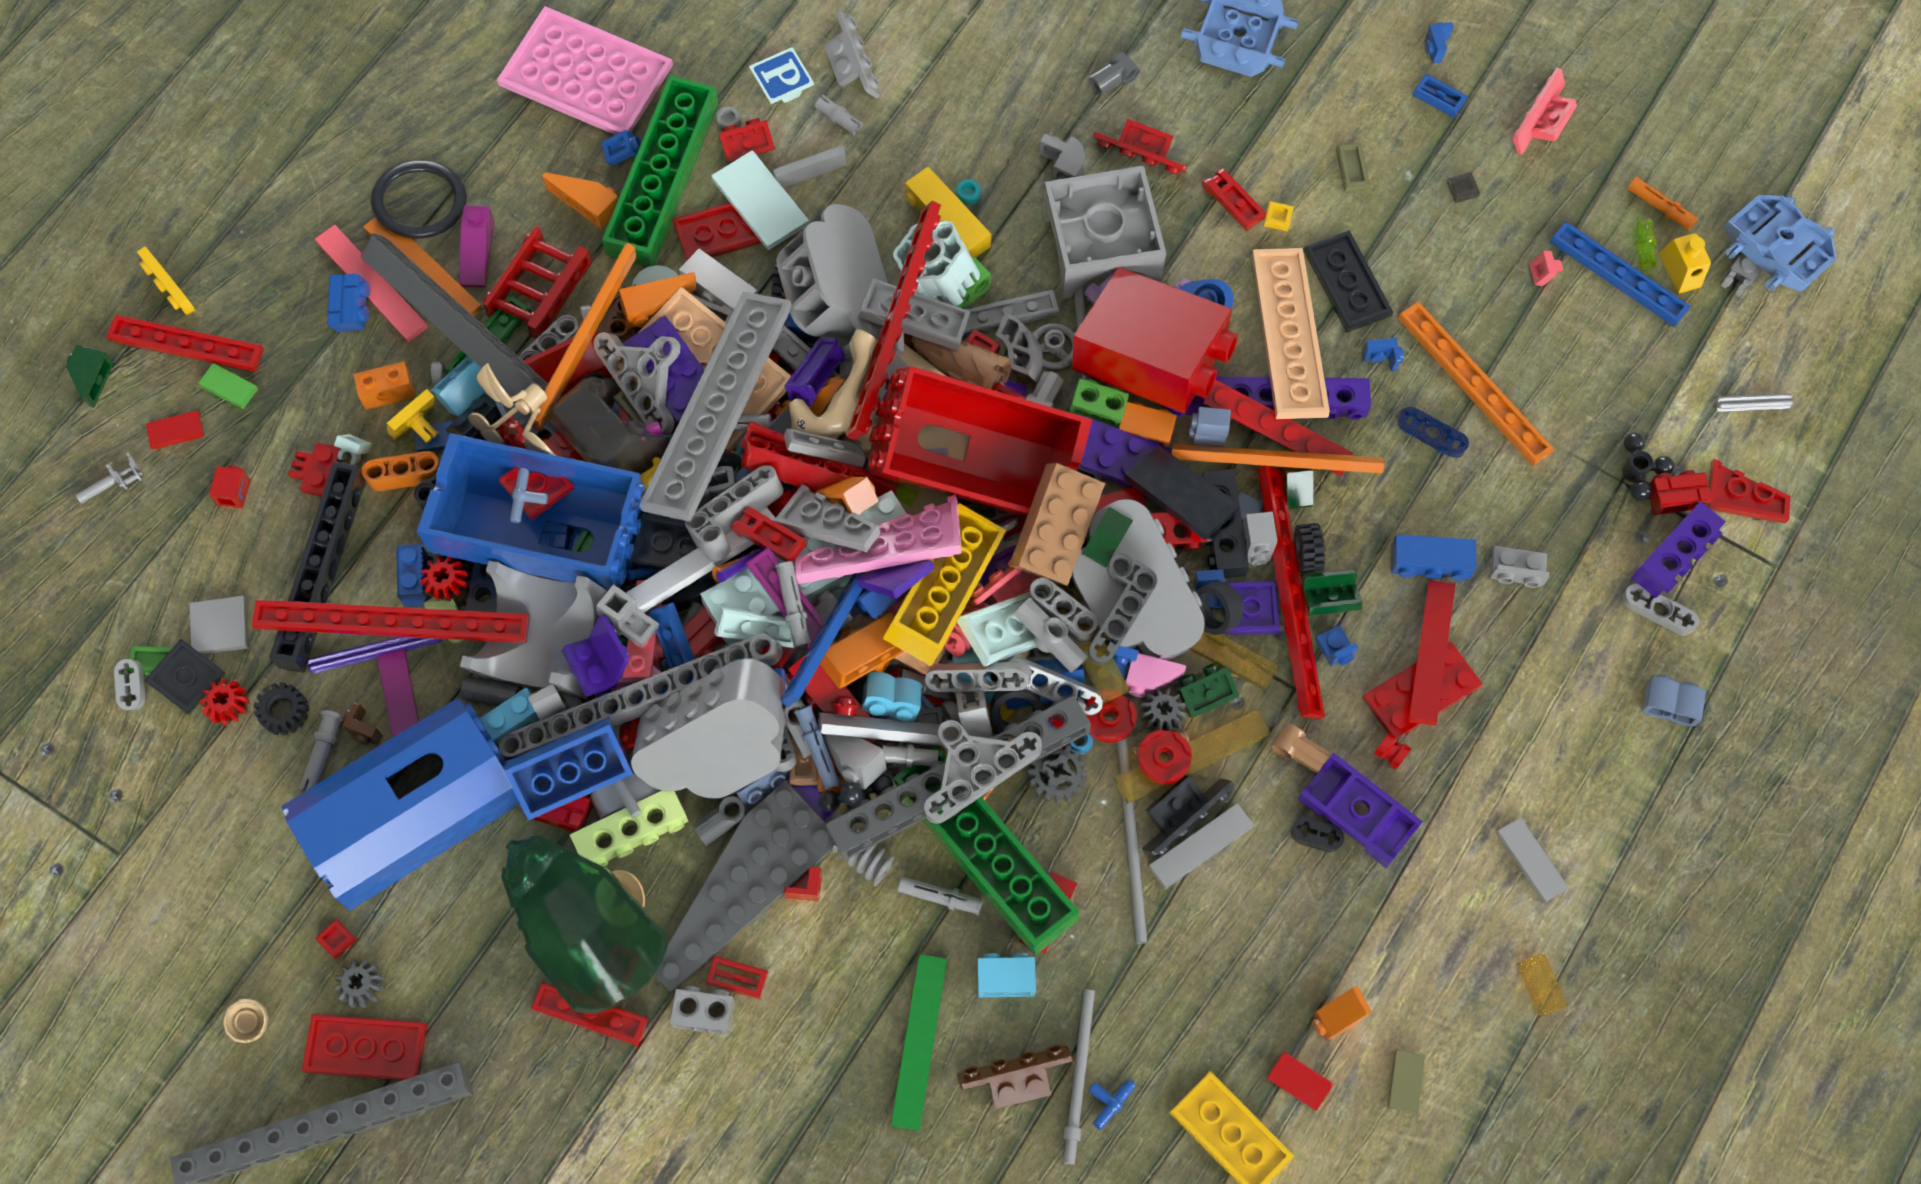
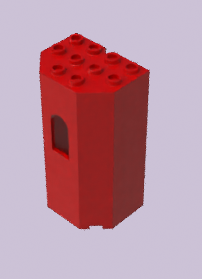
(1005, 445)

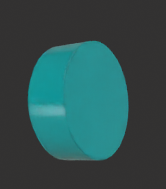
(968, 191)

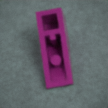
(475, 245)

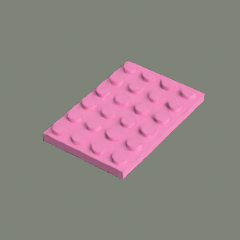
(585, 72)

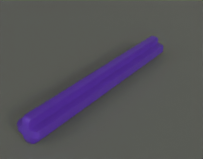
(366, 652)

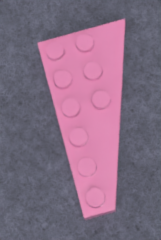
(901, 541)

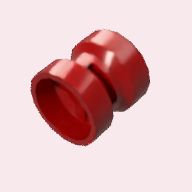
(1392, 751)

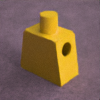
(1686, 262)

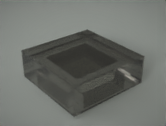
(1463, 187)

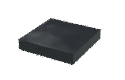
(184, 676)

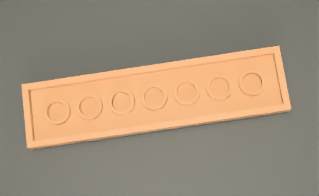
(1290, 334)

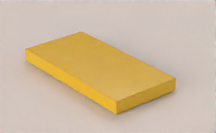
(1231, 1132)

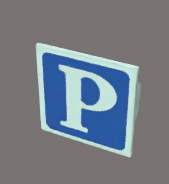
(782, 76)

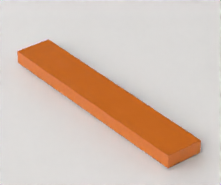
(428, 265)

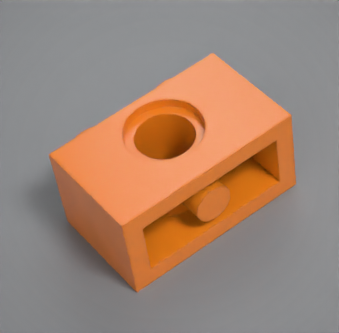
(384, 385)

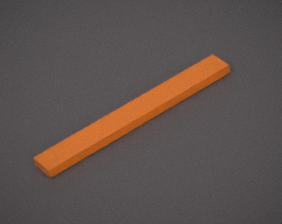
(585, 332)
(1475, 383)
(1278, 458)

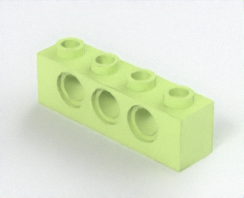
(613, 827)

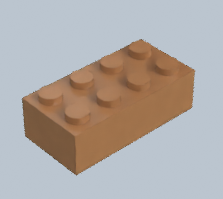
(1057, 524)

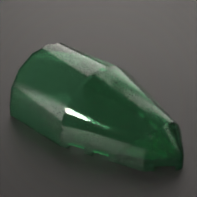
(581, 925)

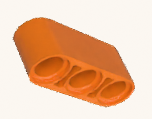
(390, 467)

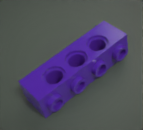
(1690, 538)

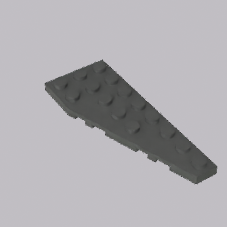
(764, 856)

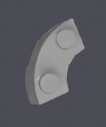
(1022, 348)

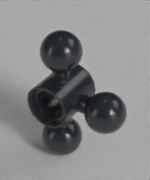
(1641, 489)
(852, 794)

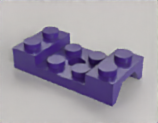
(1381, 830)

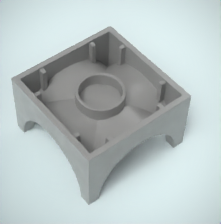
(1103, 225)
(558, 616)

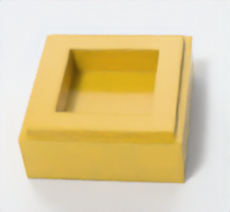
(1278, 216)

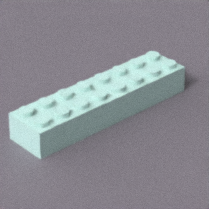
(746, 593)

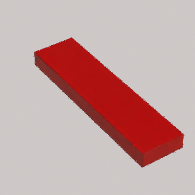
(612, 1022)

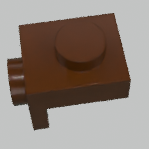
(361, 731)

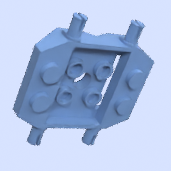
(1244, 54)
(1774, 252)

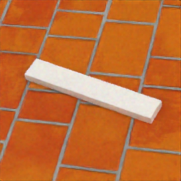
(685, 572)

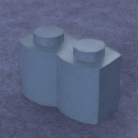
(1209, 427)
(1673, 700)

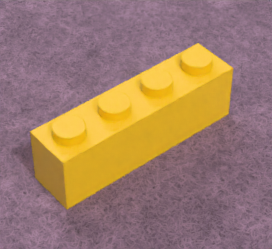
(927, 187)

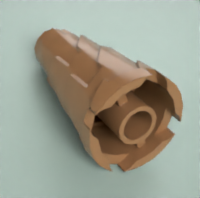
(967, 364)

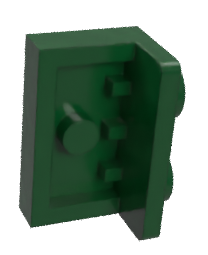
(1331, 592)

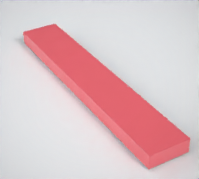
(382, 294)

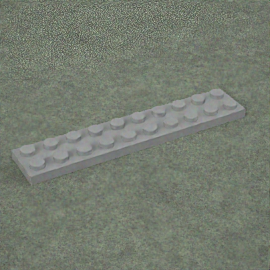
(715, 407)

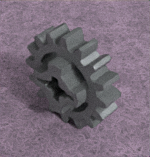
(1067, 777)

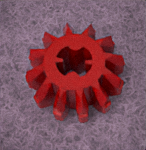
(447, 586)
(222, 712)

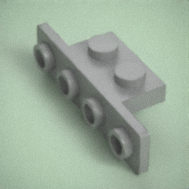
(849, 58)

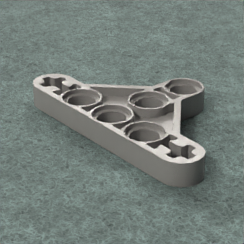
(649, 384)
(986, 758)

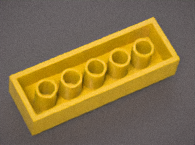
(941, 596)

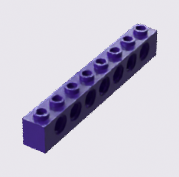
(1354, 390)

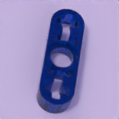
(1429, 421)

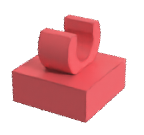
(1544, 268)

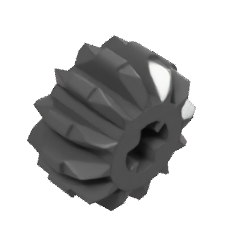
(1173, 708)
(348, 986)

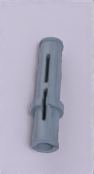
(817, 746)

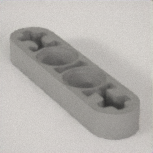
(1054, 681)
(978, 682)

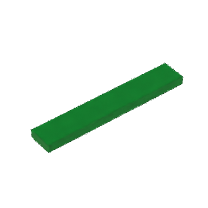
(919, 1043)

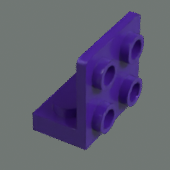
(598, 659)

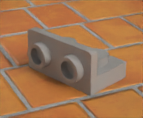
(1519, 566)

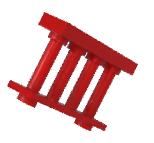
(551, 301)

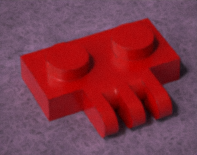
(314, 468)

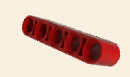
(796, 467)

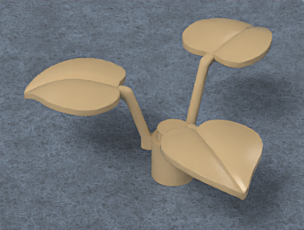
(527, 402)

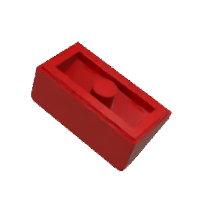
(1300, 1081)

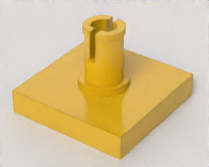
(413, 417)

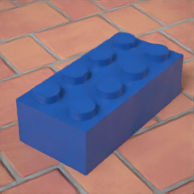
(568, 768)

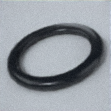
(432, 230)

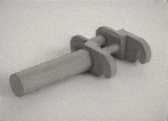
(110, 480)

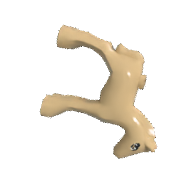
(842, 406)

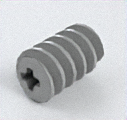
(870, 862)

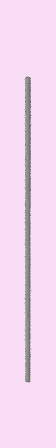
(1123, 752)

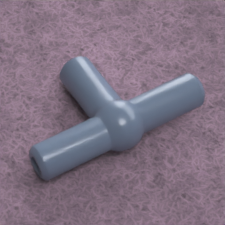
(520, 496)

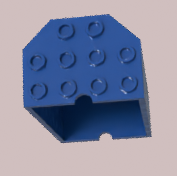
(471, 513)
(369, 838)

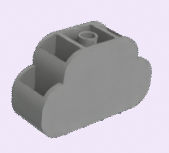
(829, 274)
(1172, 614)
(714, 732)

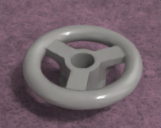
(1055, 334)

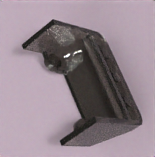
(598, 434)

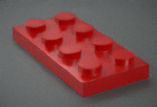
(1393, 698)

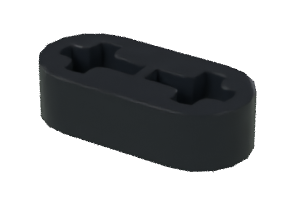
(1319, 828)

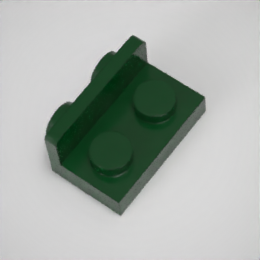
(1206, 689)

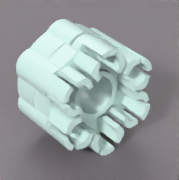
(946, 265)

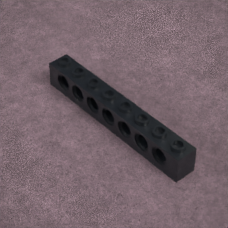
(320, 559)

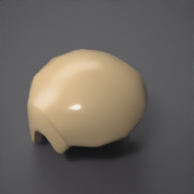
(245, 1020)

